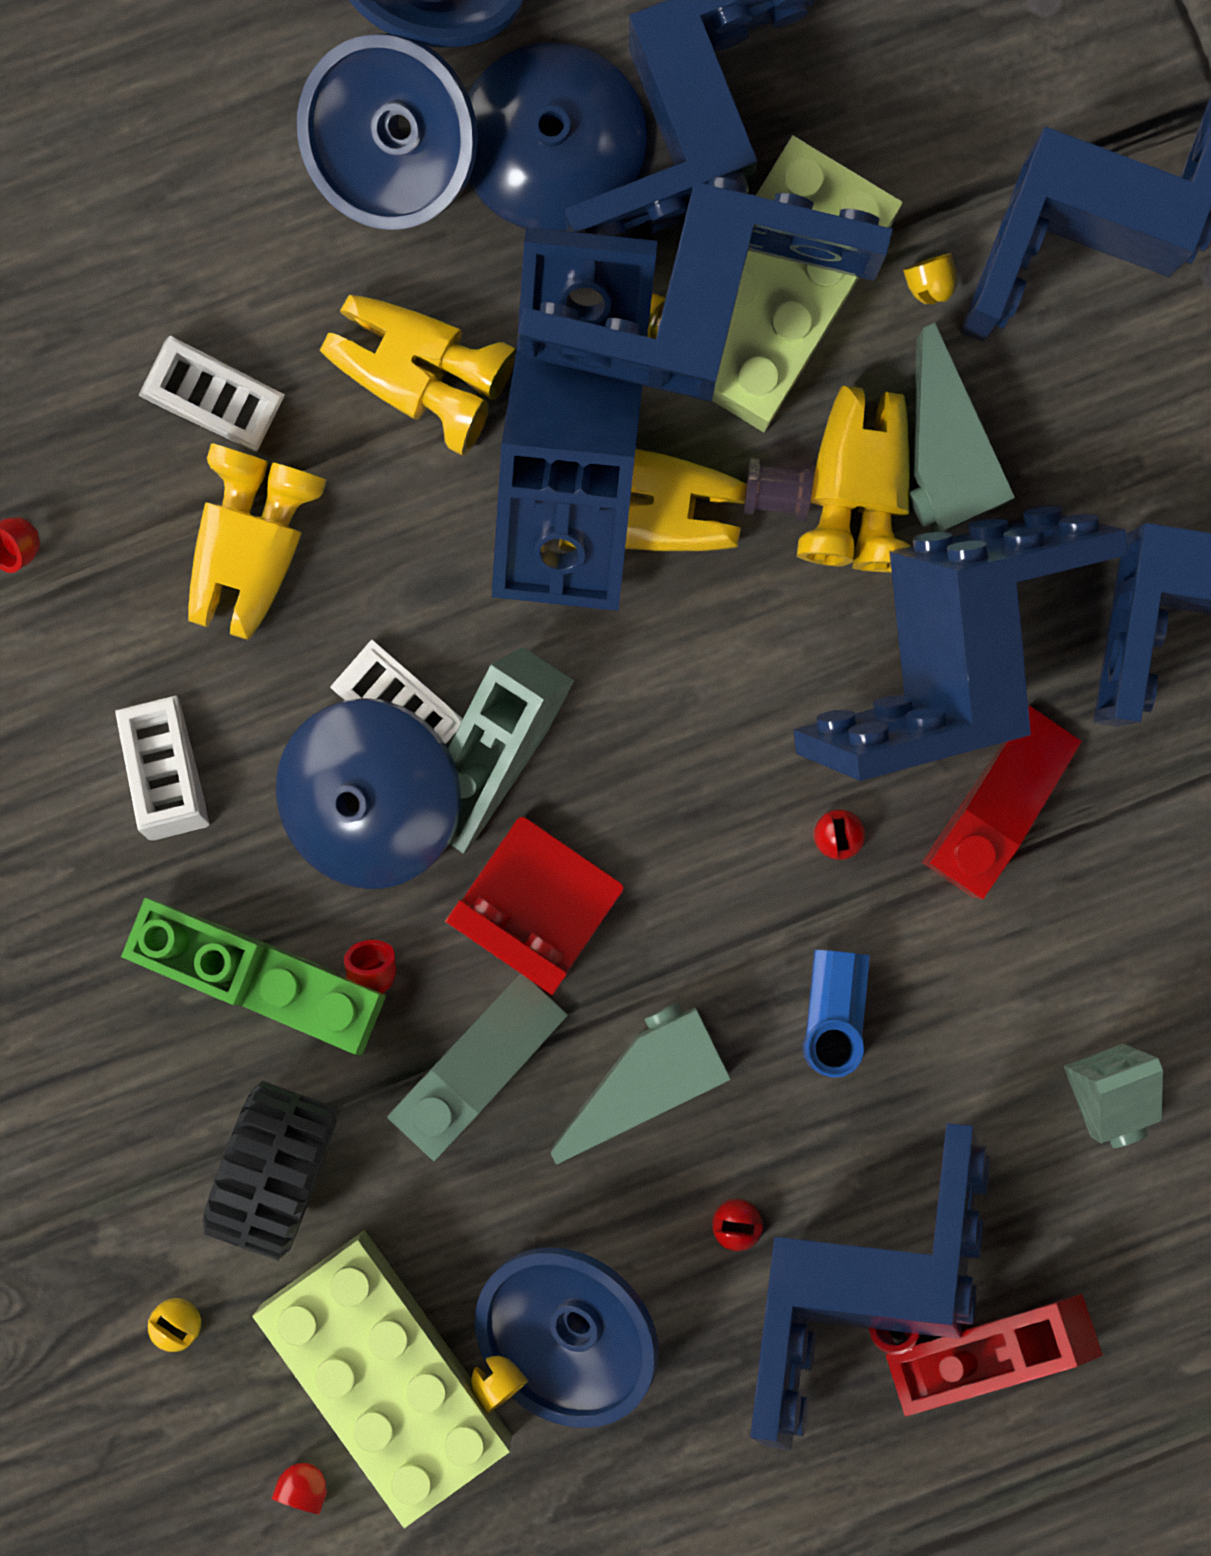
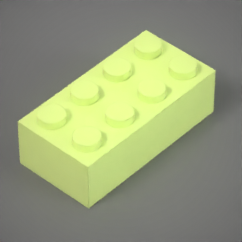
(788, 304)
(383, 1378)

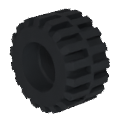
(269, 1170)

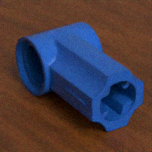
(838, 1004)

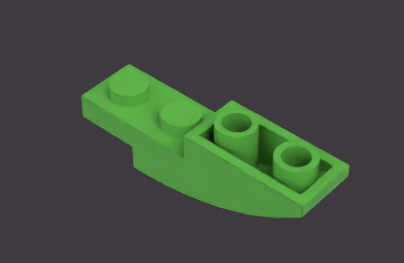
(253, 975)

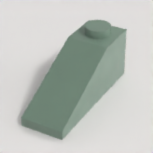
(951, 454)
(502, 734)
(477, 1066)
(652, 1076)
(1118, 1093)

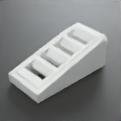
(199, 362)
(365, 661)
(174, 820)

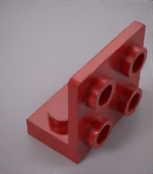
(535, 904)

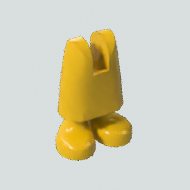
(413, 362)
(861, 471)
(664, 506)
(244, 548)

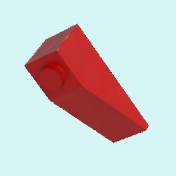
(1002, 807)
(995, 1355)

